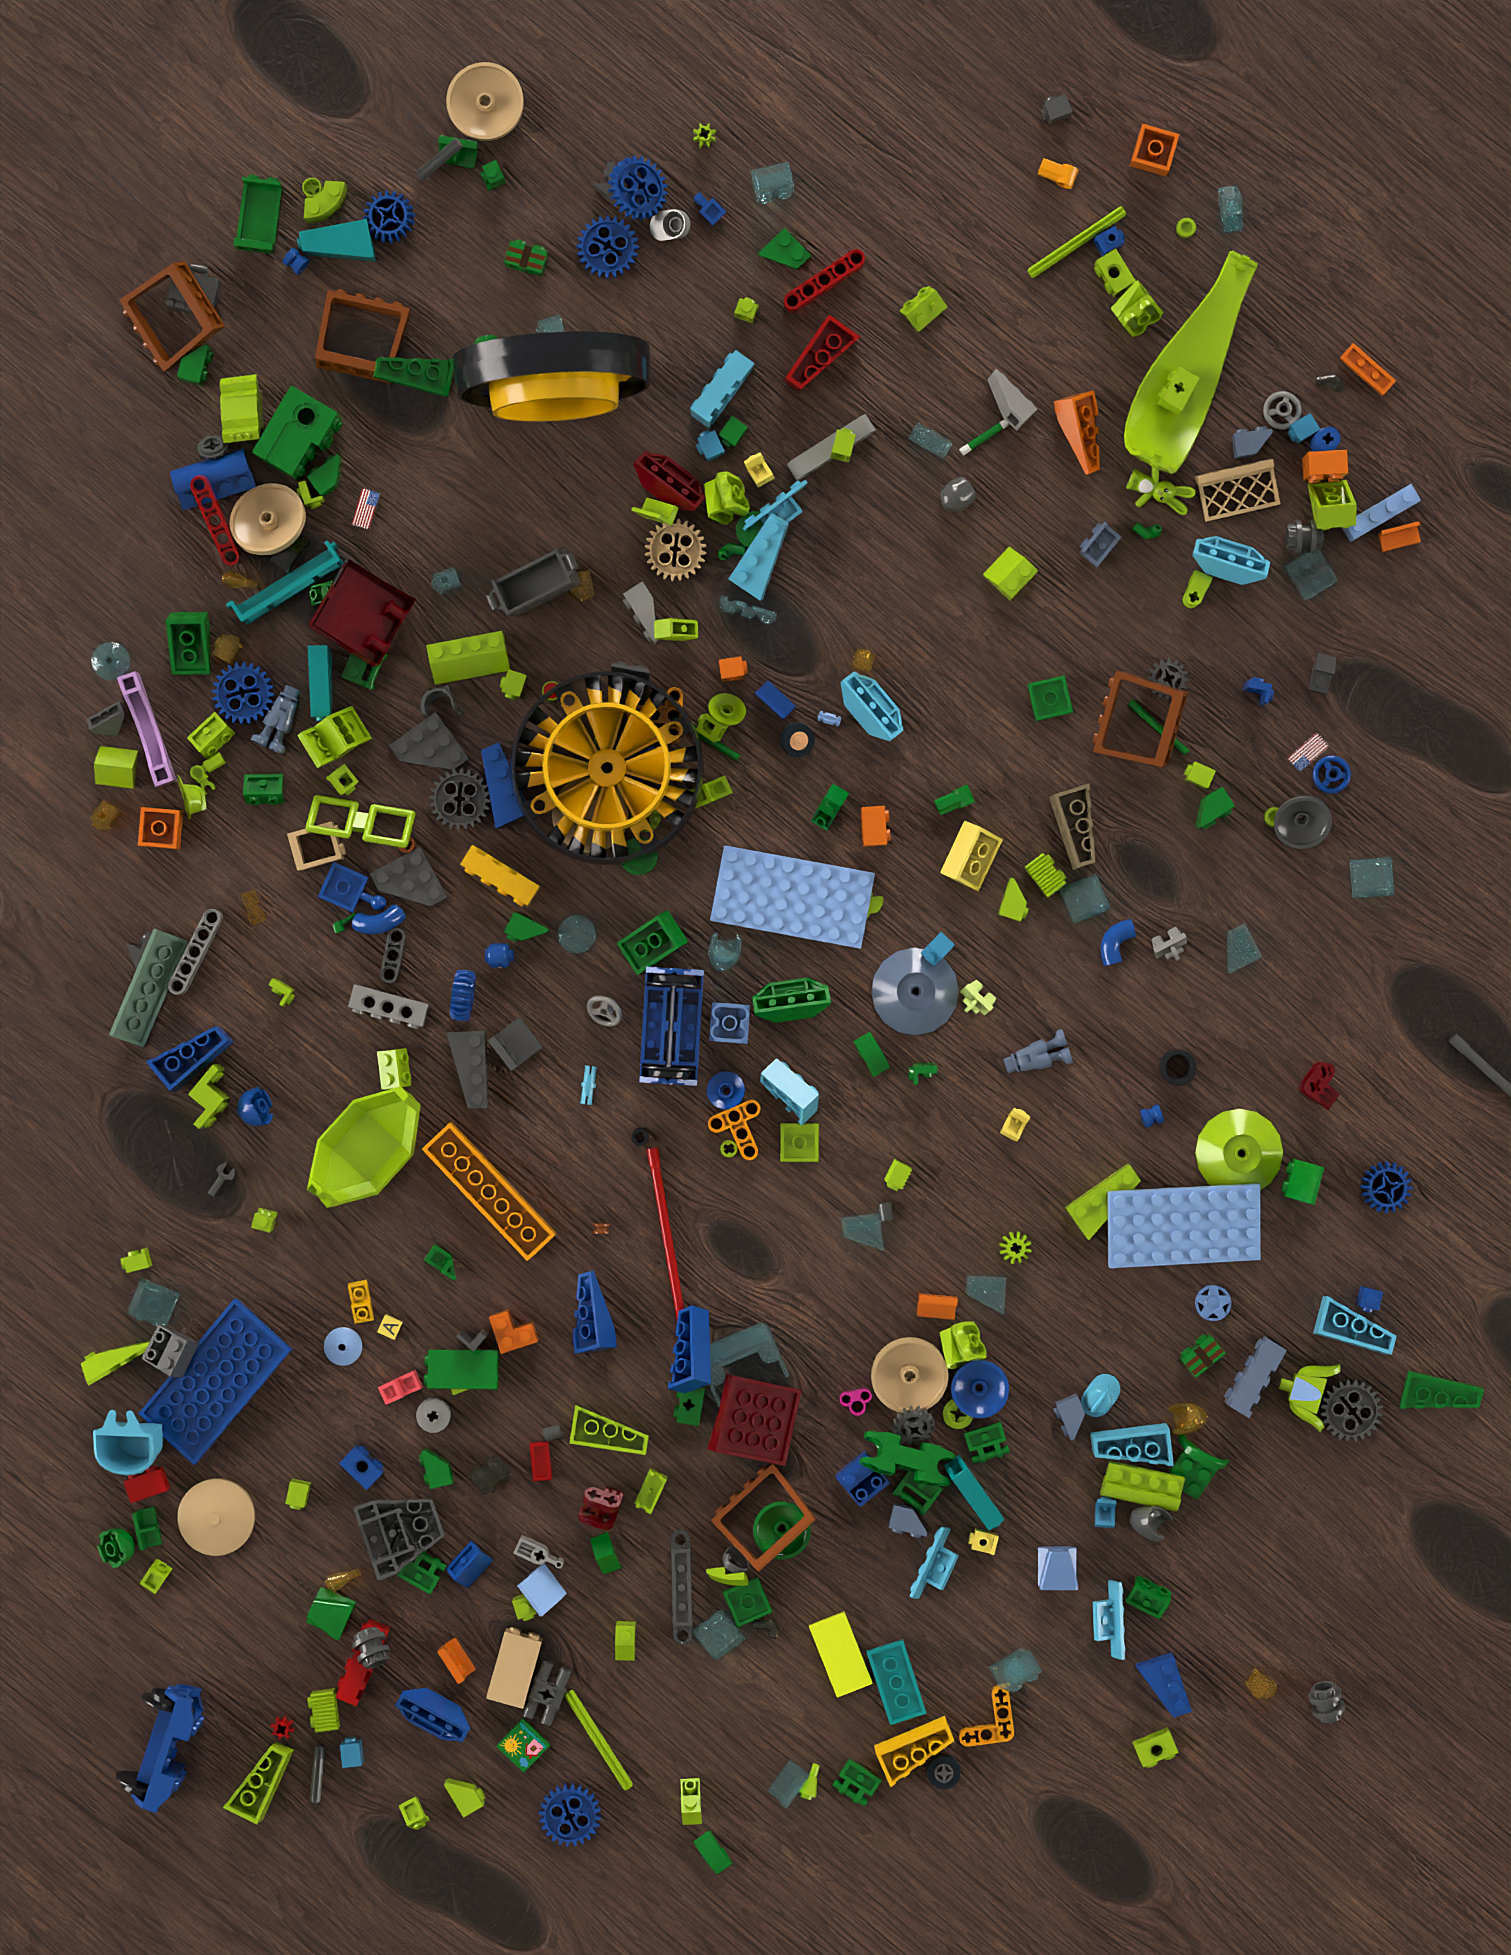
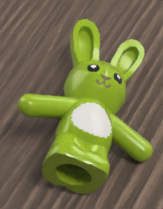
(1161, 491)

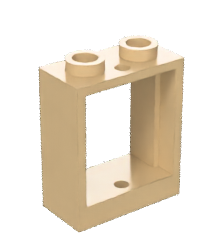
(298, 854)

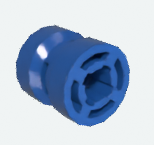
(296, 261)
(1151, 1116)

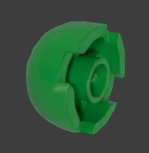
(116, 1546)

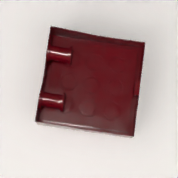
(361, 613)
(755, 1420)

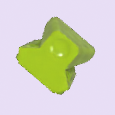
(1136, 309)
(725, 498)
(962, 1344)

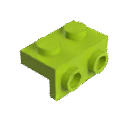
(923, 308)
(394, 1068)

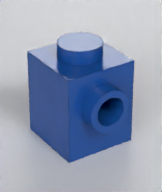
(1109, 240)
(1369, 1299)

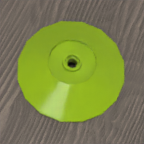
(1236, 1131)

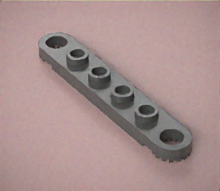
(681, 1586)

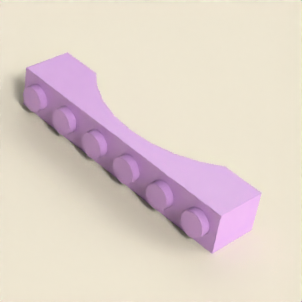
(146, 724)

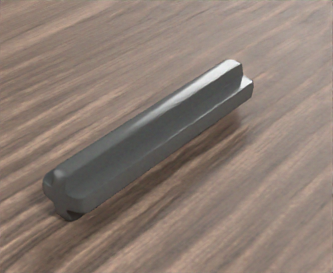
(439, 159)
(317, 1773)

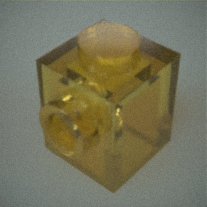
(586, 589)
(227, 648)
(105, 816)
(1261, 1685)

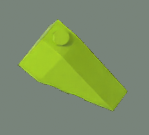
(107, 1361)

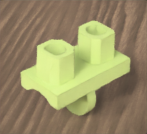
(975, 1001)

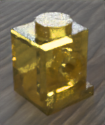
(863, 660)

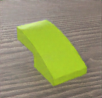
(713, 791)
(722, 1575)

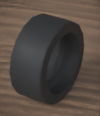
(1163, 1070)

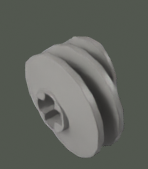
(424, 1419)

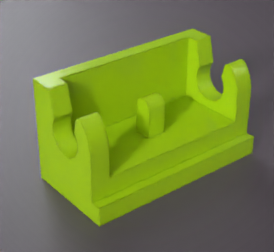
(650, 1490)

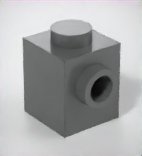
(1056, 109)

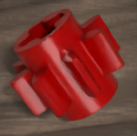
(283, 1722)

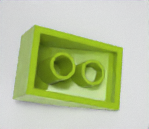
(1332, 505)

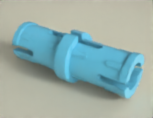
(588, 1085)

